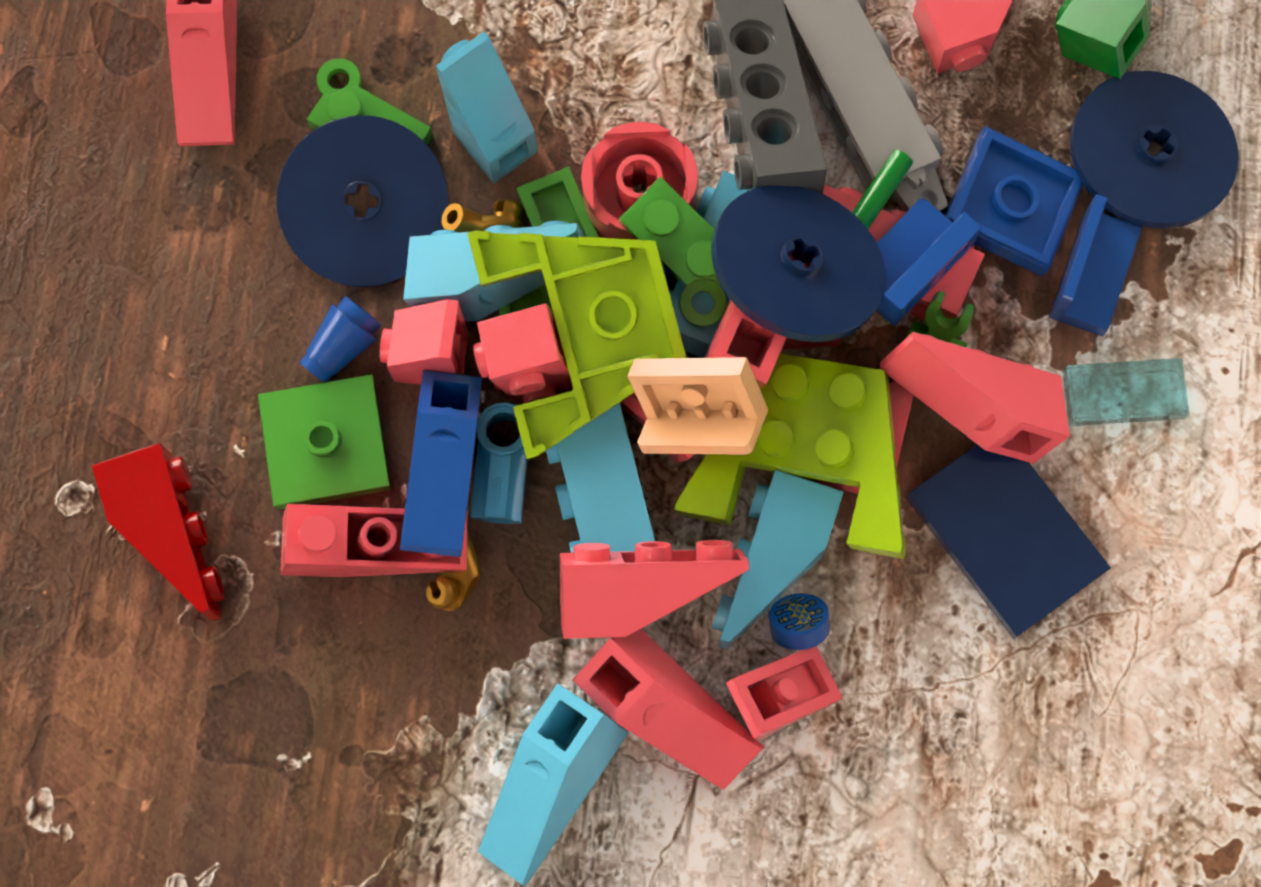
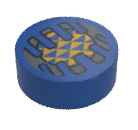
(799, 621)

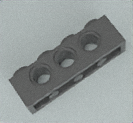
(764, 96)

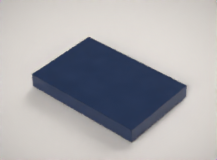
(1007, 536)

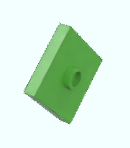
(324, 442)

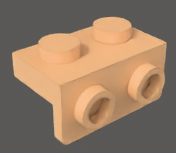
(698, 405)

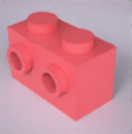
(523, 354)

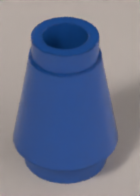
(340, 339)

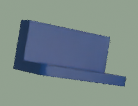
(920, 254)
(1095, 270)

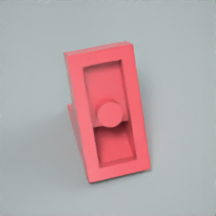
(784, 692)

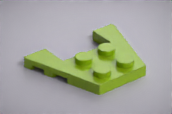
(607, 311)
(823, 426)

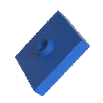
(1017, 199)

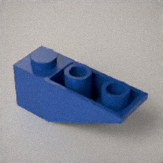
(441, 464)

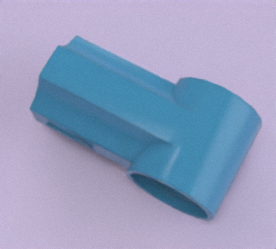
(498, 472)

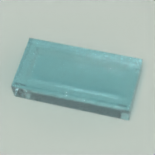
(1125, 392)

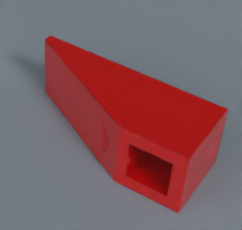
(150, 509)

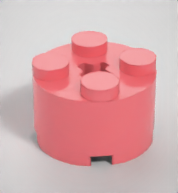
(631, 157)

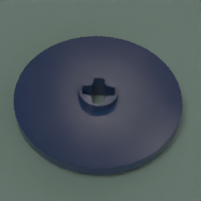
(335, 164)
(1189, 171)
(801, 303)

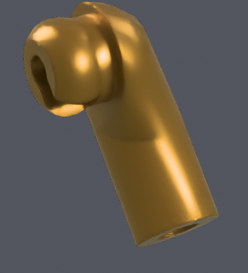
(465, 220)
(454, 588)

